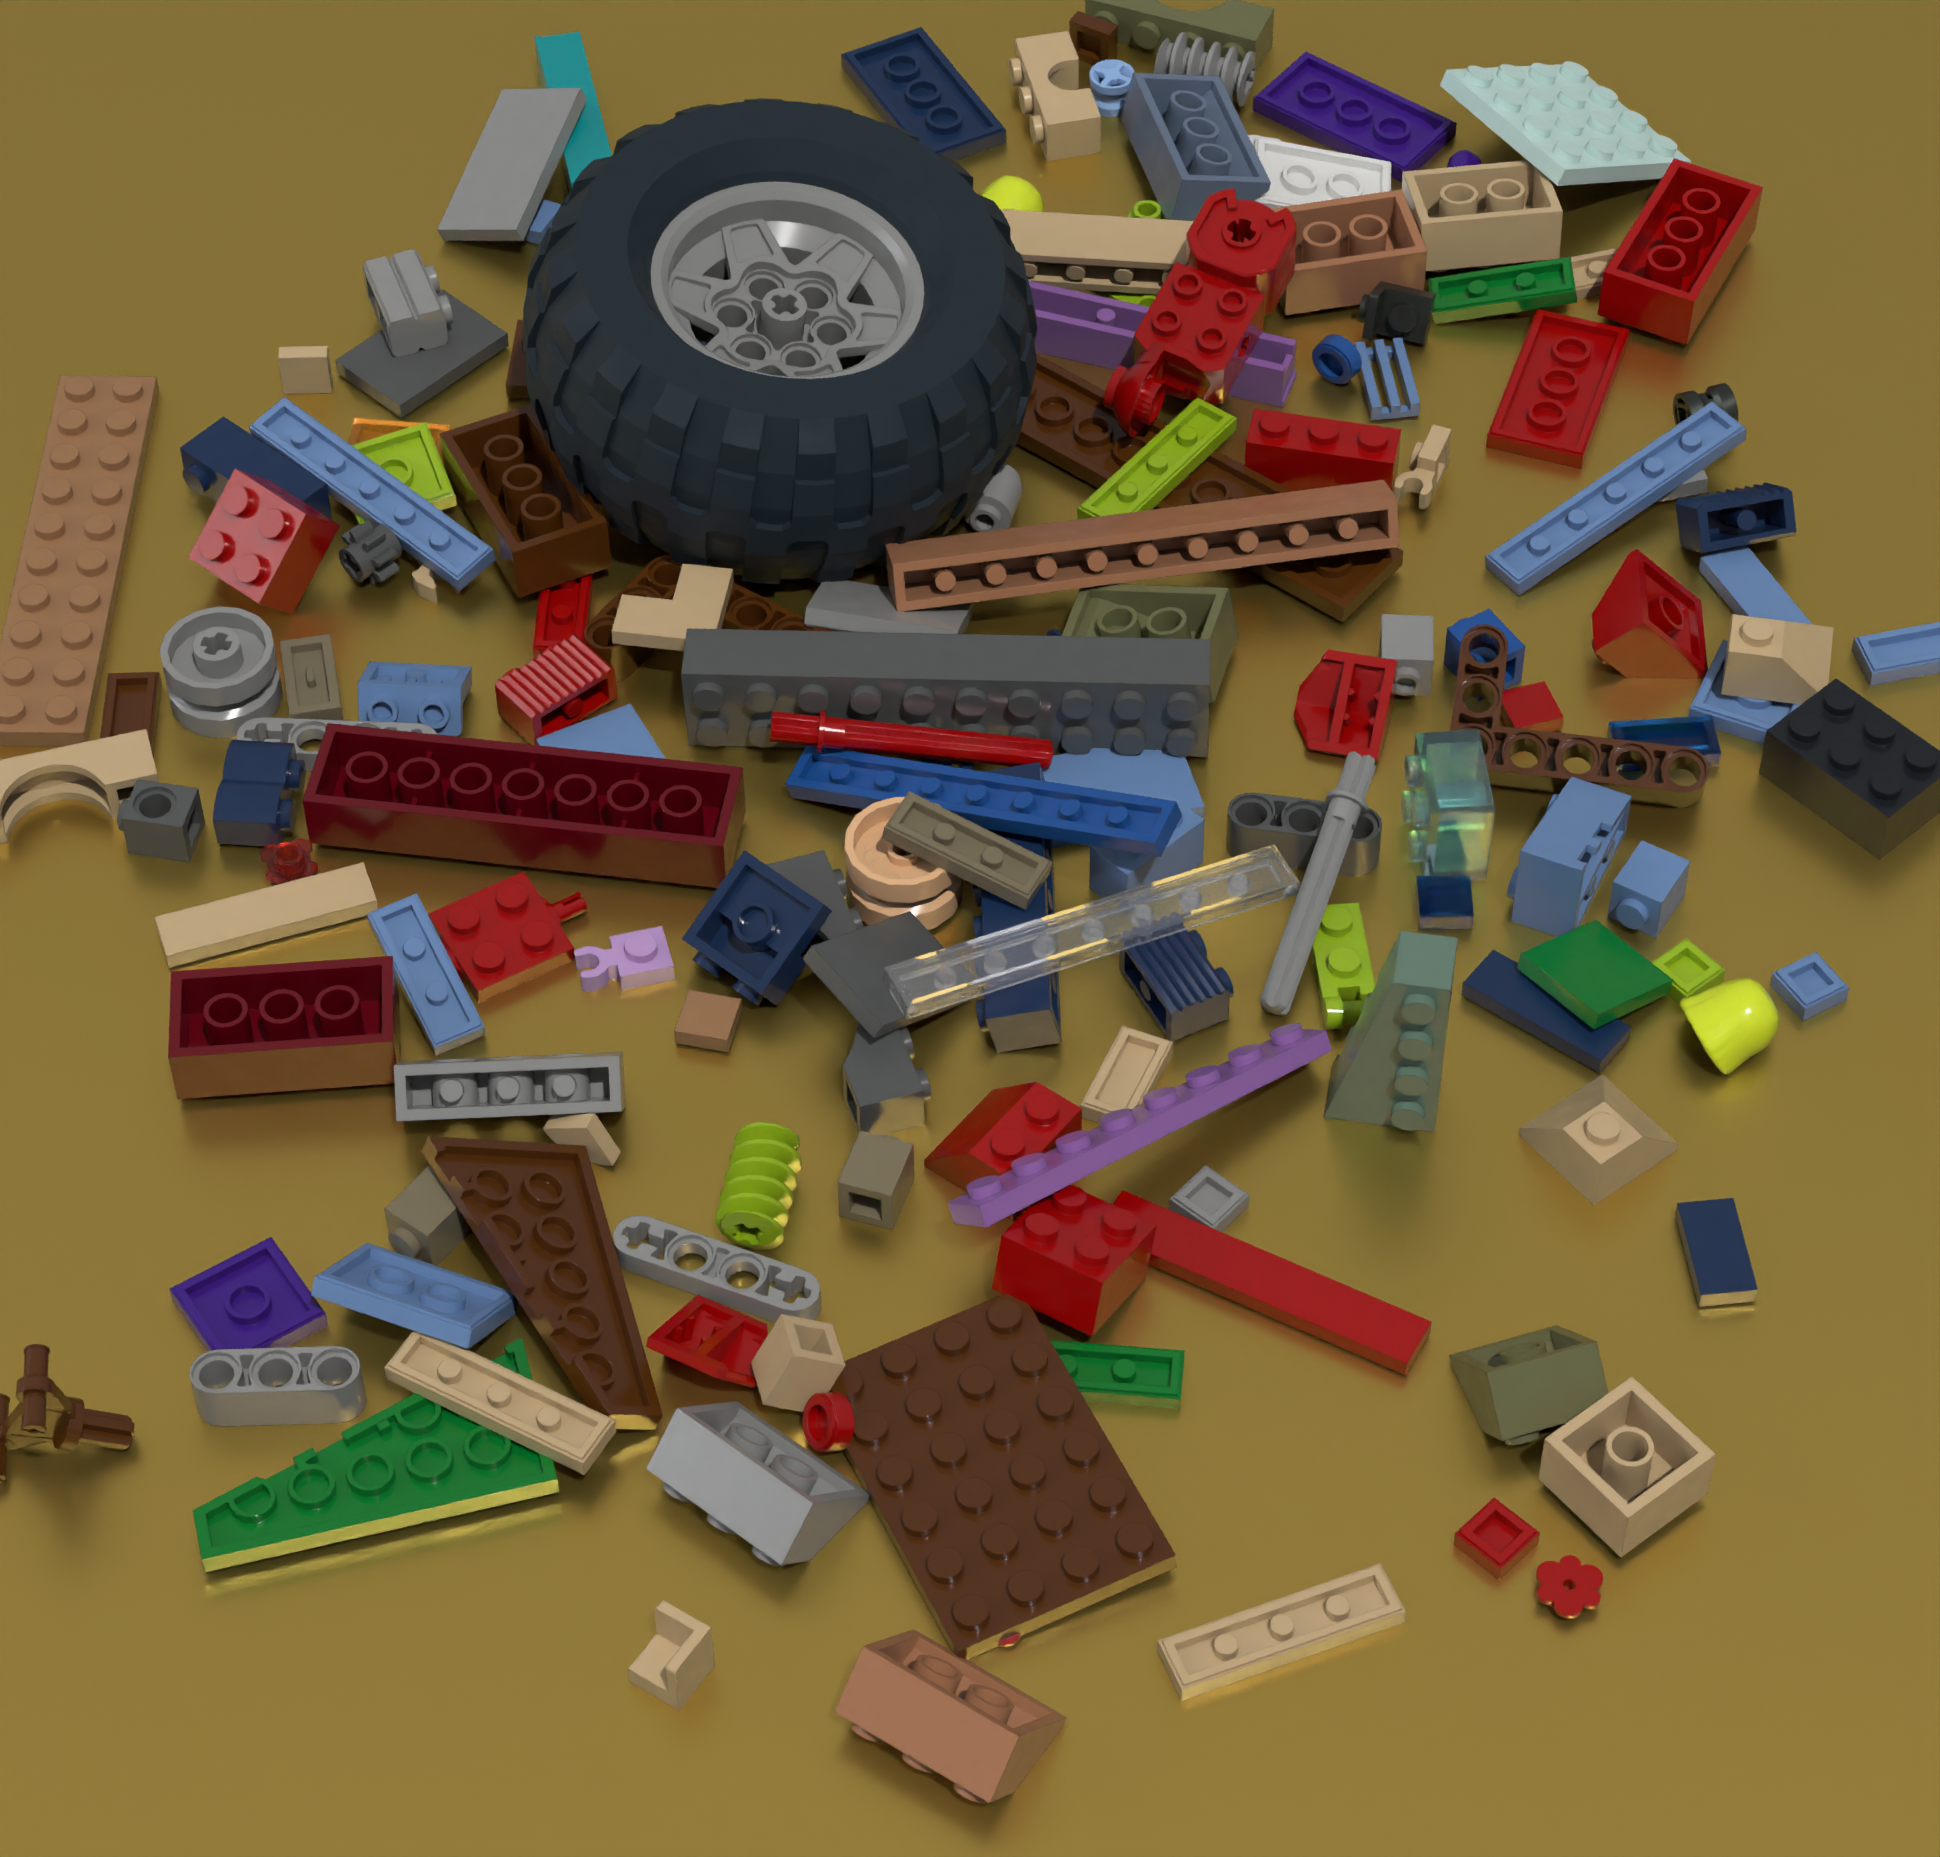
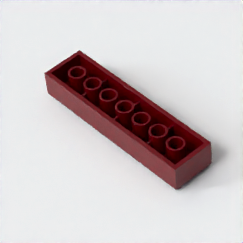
(525, 805)

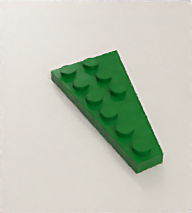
(382, 1476)

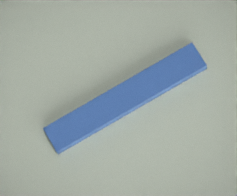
(374, 493)
(1615, 498)

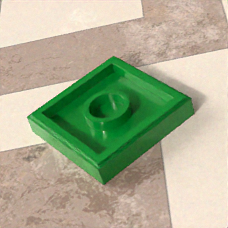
(1594, 974)

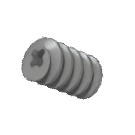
(1182, 60)

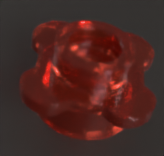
(288, 861)

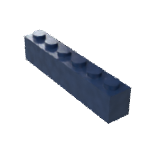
(1028, 1011)

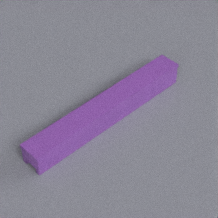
(1103, 331)

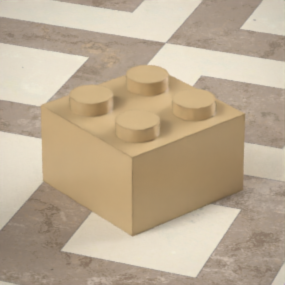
(1626, 1466)

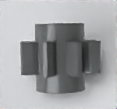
(370, 553)

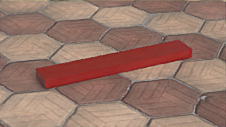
(1281, 1288)

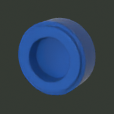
(1336, 359)

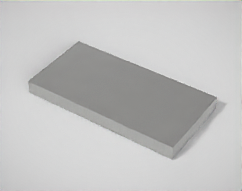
(512, 164)

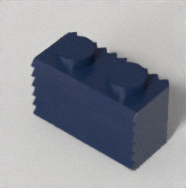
(1735, 517)
(1178, 983)

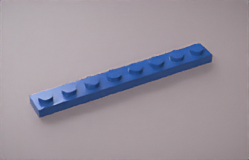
(990, 799)

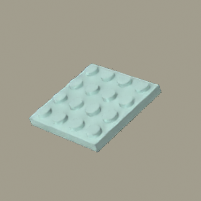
(1563, 122)

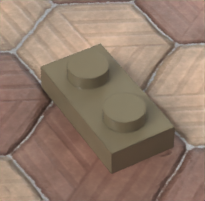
(311, 678)

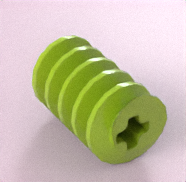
(759, 1186)

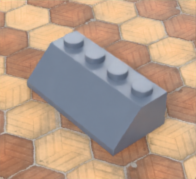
(1190, 142)

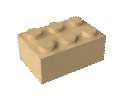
(1484, 214)

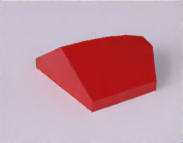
(1347, 704)
(712, 1340)

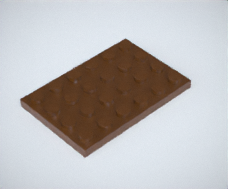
(995, 1476)

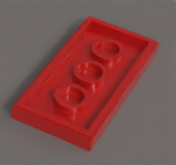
(1558, 389)

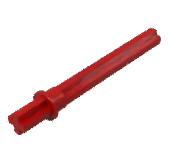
(908, 740)

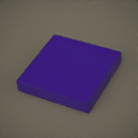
(249, 1302)

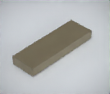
(967, 850)

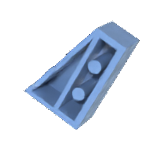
(1568, 856)

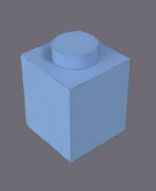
(1648, 889)

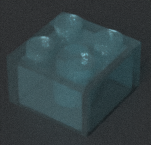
(1448, 804)

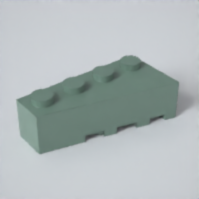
(1398, 1045)

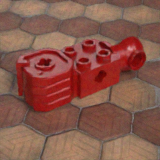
(1207, 310)

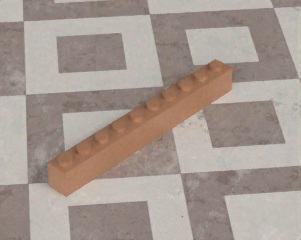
(1142, 545)

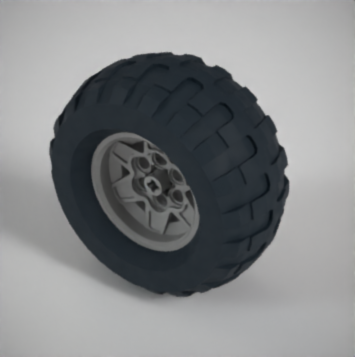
(852, 329)

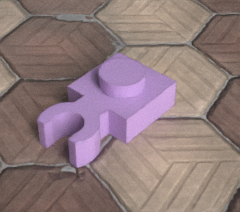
(633, 958)

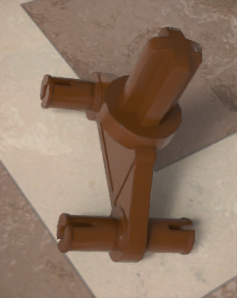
(51, 1416)

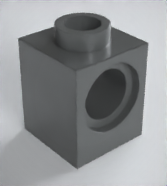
(162, 820)

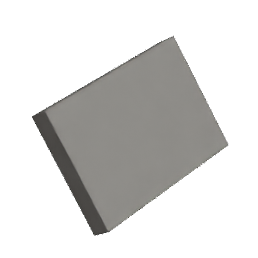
(870, 608)

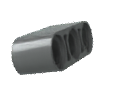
(1294, 827)

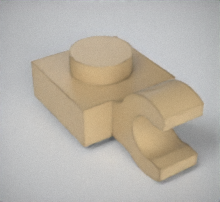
(1428, 466)

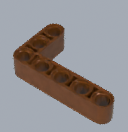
(659, 580)
(1555, 748)

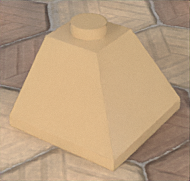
(1776, 659)
(1598, 1139)

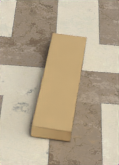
(266, 914)
(501, 1400)
(1281, 1631)

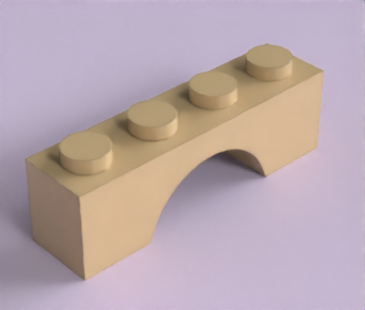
(89, 771)

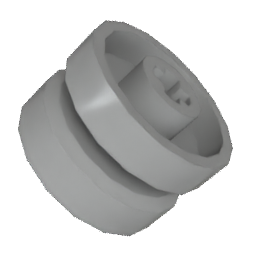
(220, 670)

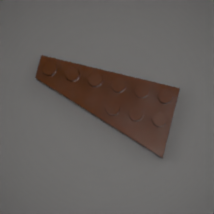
(554, 1248)

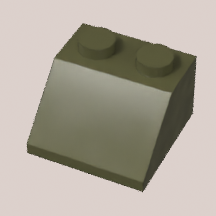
(1530, 1382)

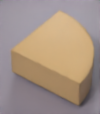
(585, 1131)

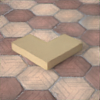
(662, 623)

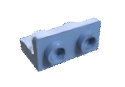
(415, 694)

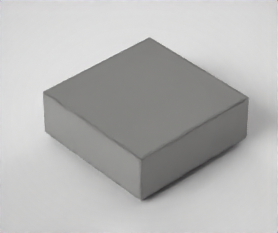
(1210, 1200)

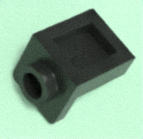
(1397, 312)

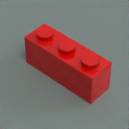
(1320, 451)

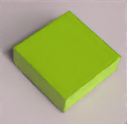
(1689, 969)

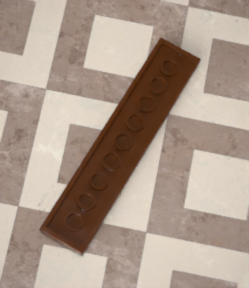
(1080, 435)

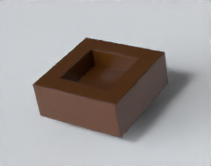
(1093, 38)

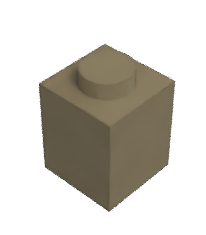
(876, 1179)
(425, 1220)

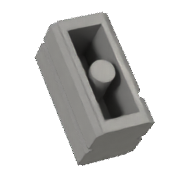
(407, 302)

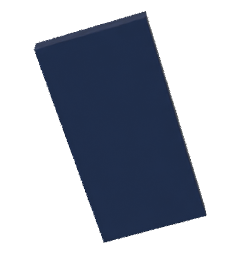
(923, 94)

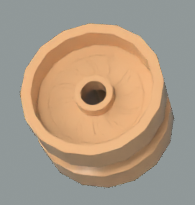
(890, 880)

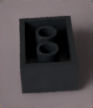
(1854, 768)

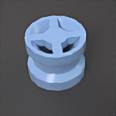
(1110, 86)

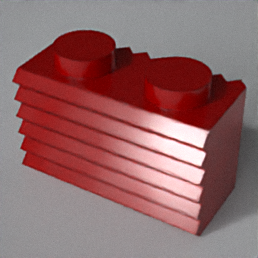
(555, 689)

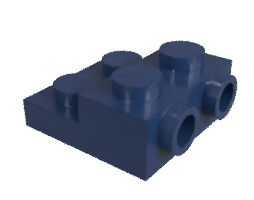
(756, 930)

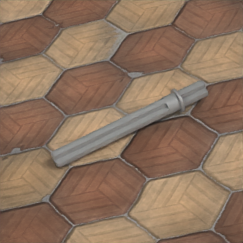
(1344, 808)

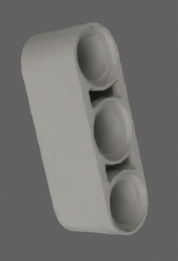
(252, 1374)

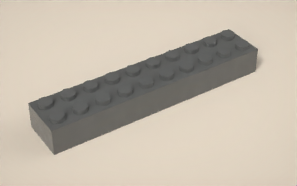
(1041, 687)

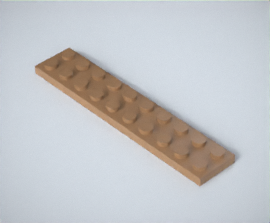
(73, 558)

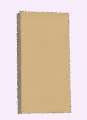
(1127, 1073)

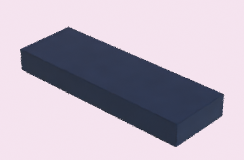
(1518, 999)

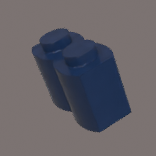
(257, 793)

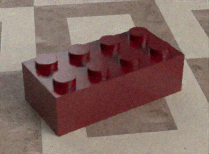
(284, 1027)

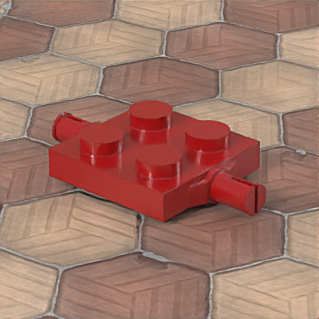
(506, 935)

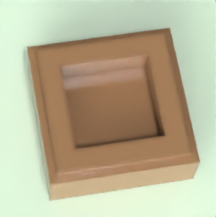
(708, 1021)

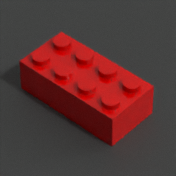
(1679, 251)

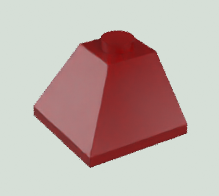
(1649, 624)

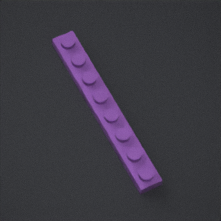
(1129, 1130)

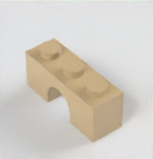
(1048, 80)

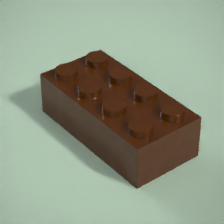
(523, 502)

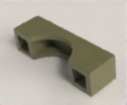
(1150, 22)

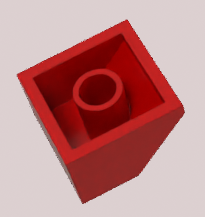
(1002, 1129)

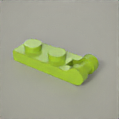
(1341, 965)

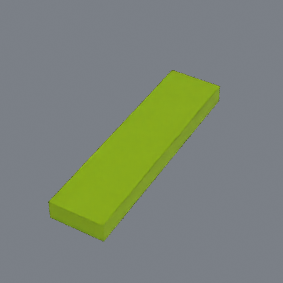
(1162, 462)

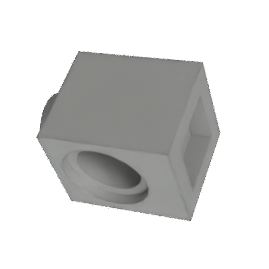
(1411, 644)

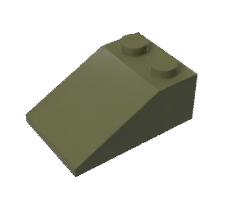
(1159, 613)

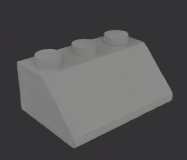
(754, 1481)

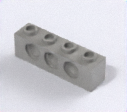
(509, 1086)

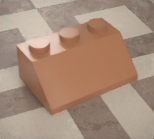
(947, 1715)

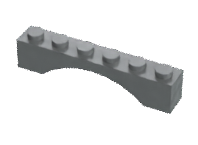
(878, 1074)

